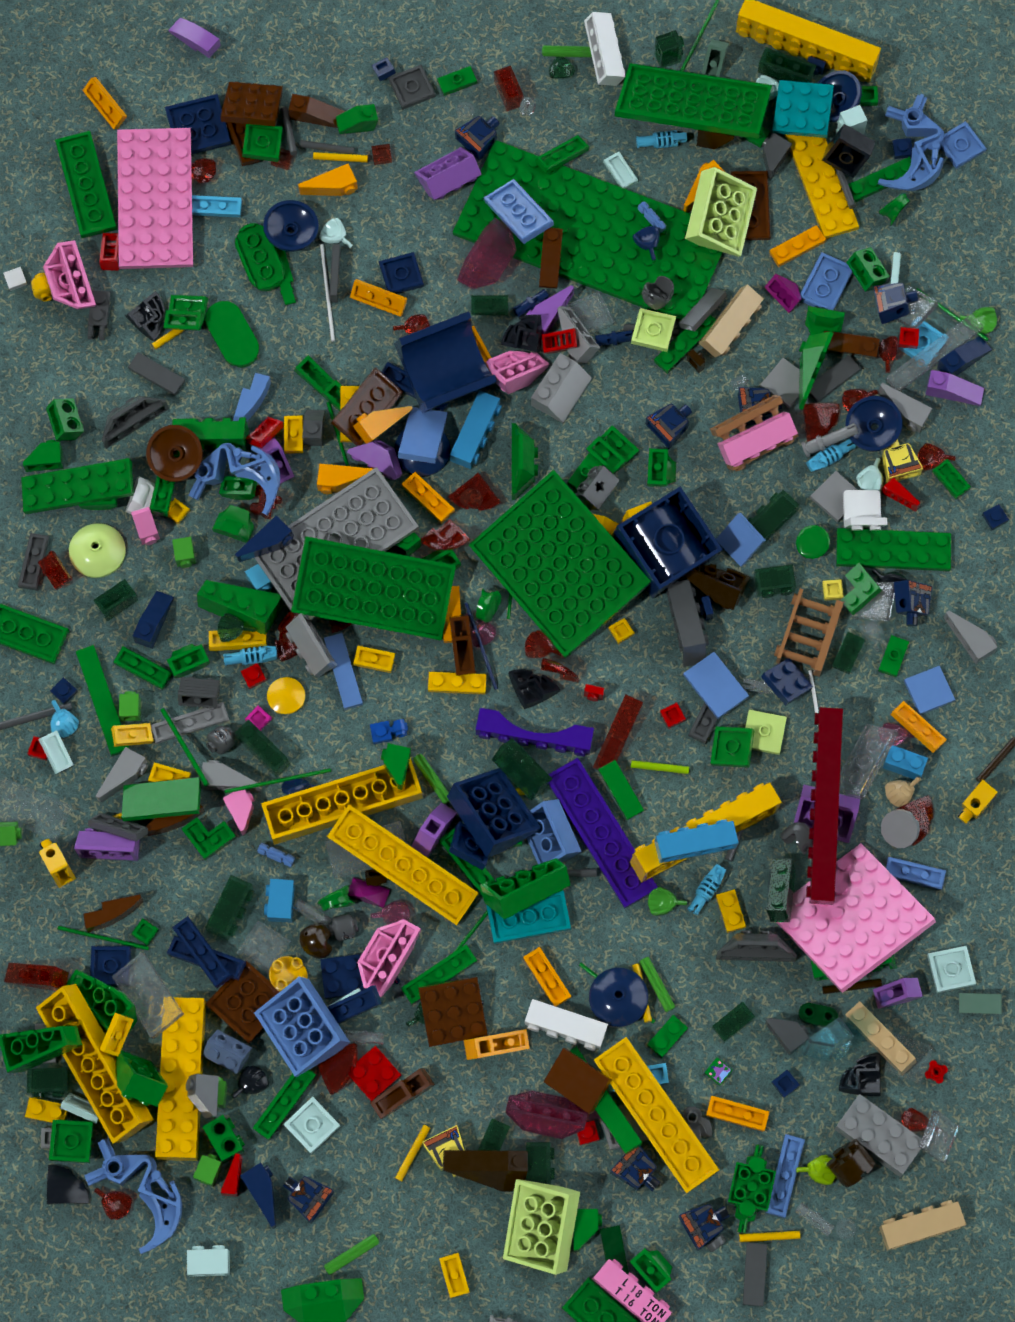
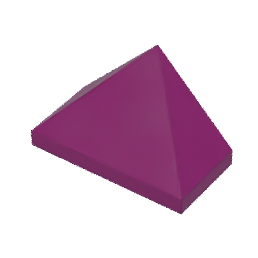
(784, 292)
(370, 894)

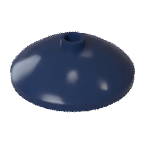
(846, 89)
(290, 216)
(874, 411)
(423, 468)
(623, 1010)

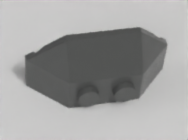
(131, 417)
(756, 948)

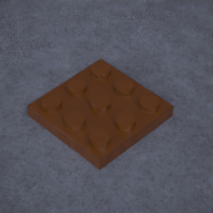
(251, 103)
(240, 999)
(452, 1011)

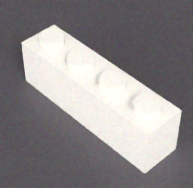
(604, 48)
(566, 1025)

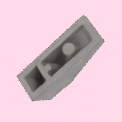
(586, 344)
(913, 412)
(974, 639)
(124, 772)
(223, 777)

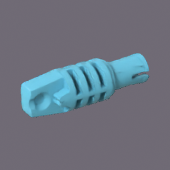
(662, 139)
(829, 455)
(251, 655)
(707, 888)

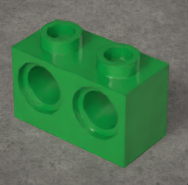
(867, 269)
(64, 419)
(220, 1140)

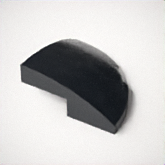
(148, 316)
(524, 334)
(532, 688)
(863, 1077)
(65, 1187)

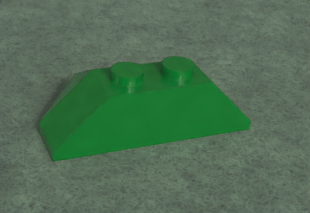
(522, 461)
(323, 1300)

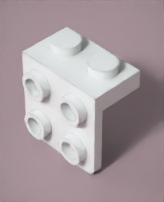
(862, 510)

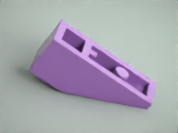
(548, 308)
(953, 388)

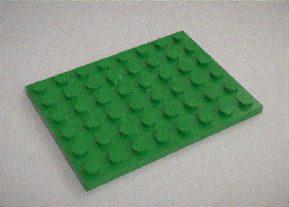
(560, 563)

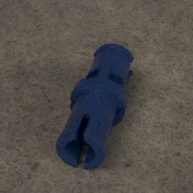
(530, 303)
(613, 338)

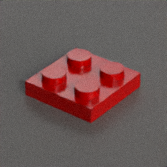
(374, 1073)

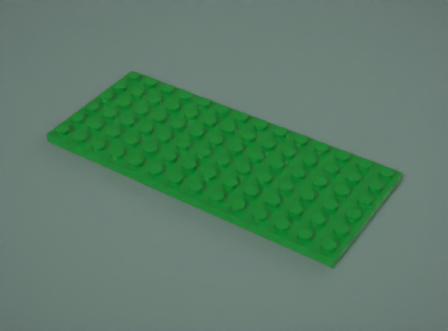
(596, 231)

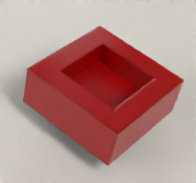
(908, 337)
(253, 676)
(593, 693)
(672, 715)
(36, 749)
(589, 1134)

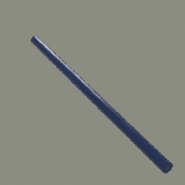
(481, 645)

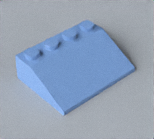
(301, 1026)

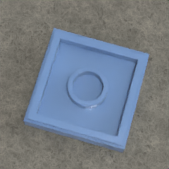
(961, 145)
(740, 539)
(929, 690)

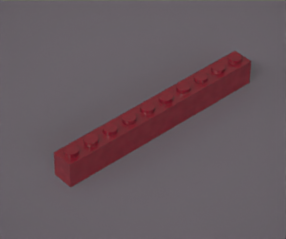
(826, 806)

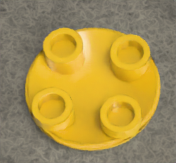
(286, 695)
(286, 970)

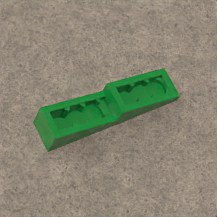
(319, 380)

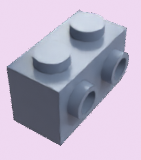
(227, 1051)

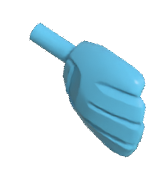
(63, 721)

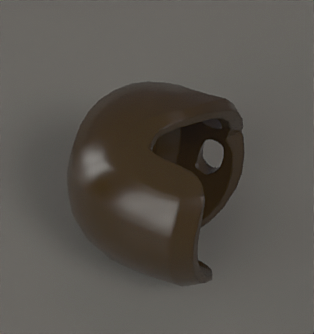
(314, 941)

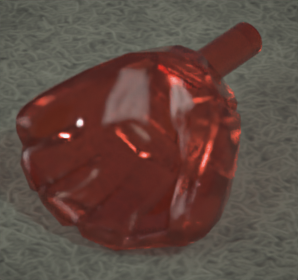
(203, 170)
(413, 324)
(888, 350)
(851, 396)
(931, 456)
(539, 645)
(914, 1120)
(115, 1203)

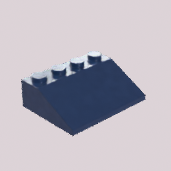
(492, 811)

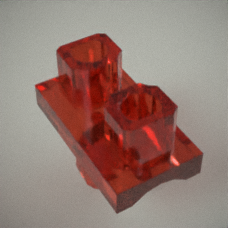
(257, 508)
(54, 570)

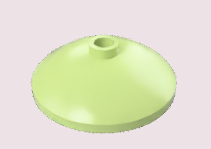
(98, 561)

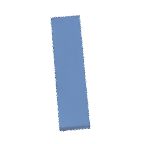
(343, 671)
(785, 1175)

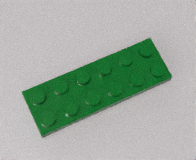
(85, 184)
(77, 486)
(894, 549)

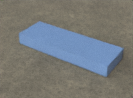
(916, 873)

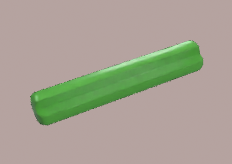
(566, 51)
(432, 778)
(657, 984)
(351, 1254)

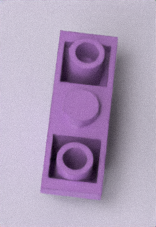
(378, 455)
(433, 829)

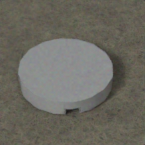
(900, 828)

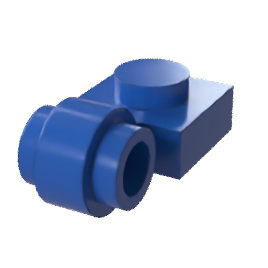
(382, 731)

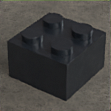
(848, 151)

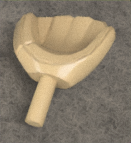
(900, 791)

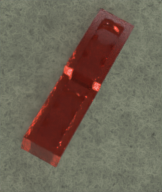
(619, 731)

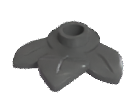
(700, 1125)

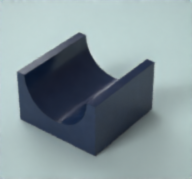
(443, 362)
(667, 540)

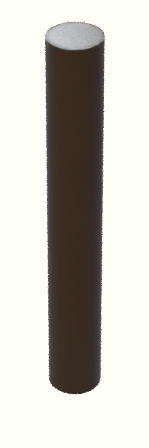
(997, 760)
(858, 985)

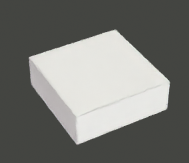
(15, 278)

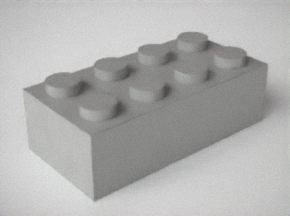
(880, 1135)

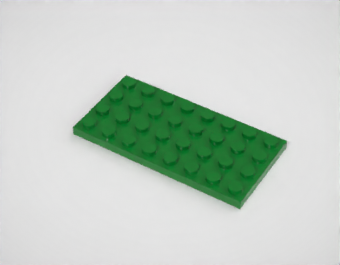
(693, 101)
(373, 588)

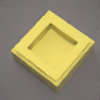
(832, 589)

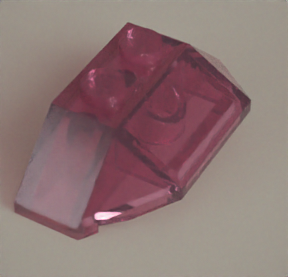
(488, 256)
(546, 1114)

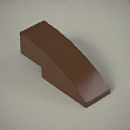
(462, 645)
(167, 824)
(112, 912)
(402, 1093)

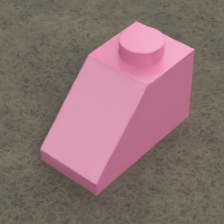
(145, 526)
(240, 808)

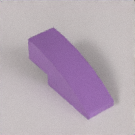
(195, 37)

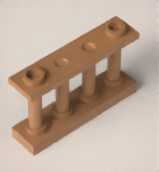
(739, 422)
(821, 645)

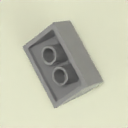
(560, 388)
(310, 646)

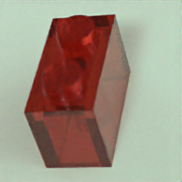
(508, 88)

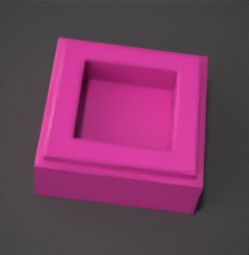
(259, 718)

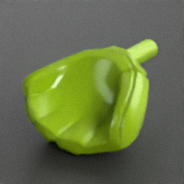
(818, 1170)

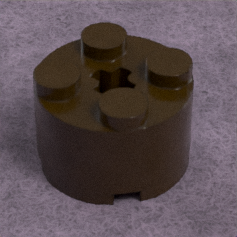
(850, 1163)

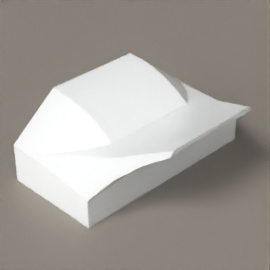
(142, 496)

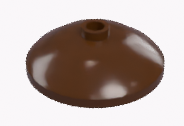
(162, 448)

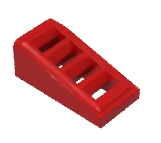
(109, 262)
(547, 340)
(900, 494)
(232, 1181)

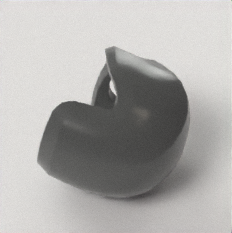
(658, 294)
(800, 832)

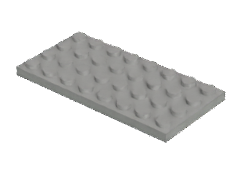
(359, 515)

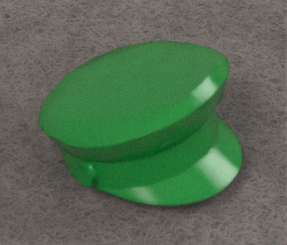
(894, 207)
(812, 541)
(488, 605)
(336, 899)

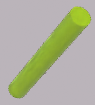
(660, 767)

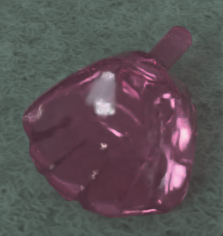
(486, 631)
(903, 733)
(394, 912)

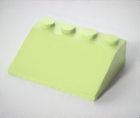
(721, 212)
(541, 1226)

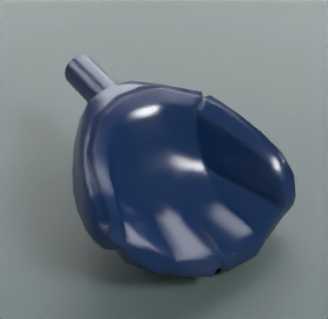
(648, 239)
(296, 785)

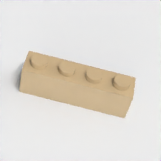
(731, 321)
(880, 1038)
(922, 1225)

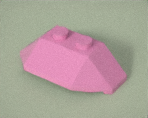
(68, 277)
(516, 369)
(387, 954)

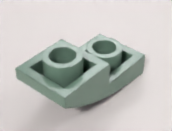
(980, 1003)

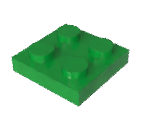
(262, 142)
(732, 747)
(71, 1141)

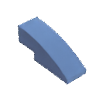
(252, 399)

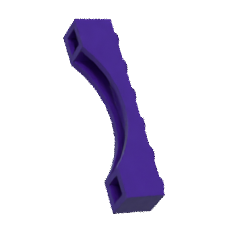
(573, 739)

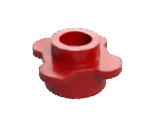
(938, 1078)

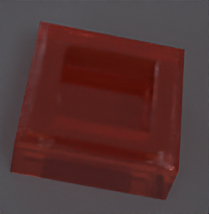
(381, 154)
(284, 159)

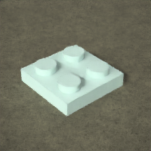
(951, 969)
(312, 1125)

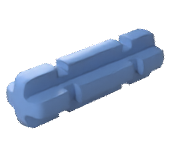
(651, 216)
(276, 854)

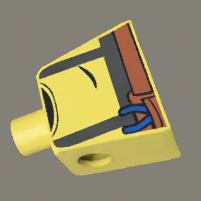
(900, 462)
(446, 1140)

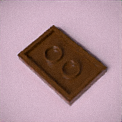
(577, 1080)

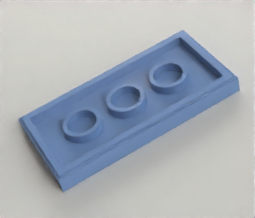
(518, 211)
(422, 435)

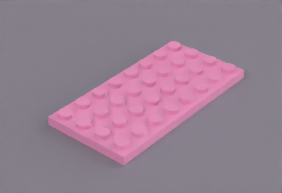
(155, 198)

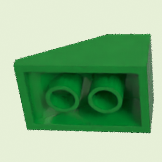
(139, 1079)

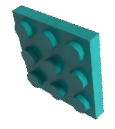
(803, 109)

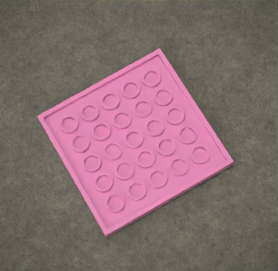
(863, 926)

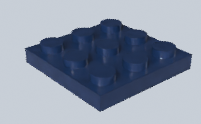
(204, 119)

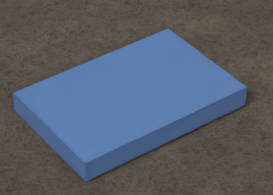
(826, 282)
(716, 685)

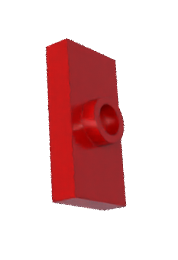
(265, 432)

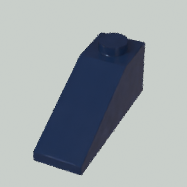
(964, 356)
(267, 540)
(152, 619)
(261, 1188)

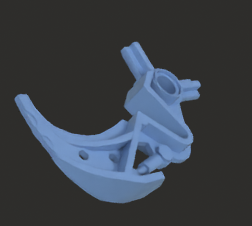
(920, 127)
(216, 464)
(128, 1167)

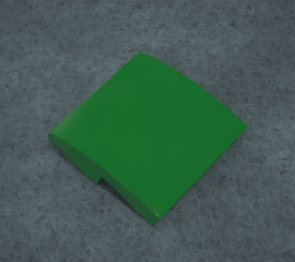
(186, 312)
(612, 450)

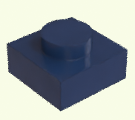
(820, 65)
(383, 69)
(902, 148)
(995, 517)
(706, 608)
(63, 691)
(785, 1083)

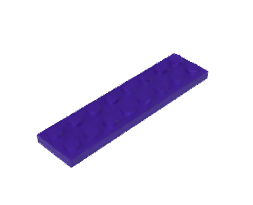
(599, 831)

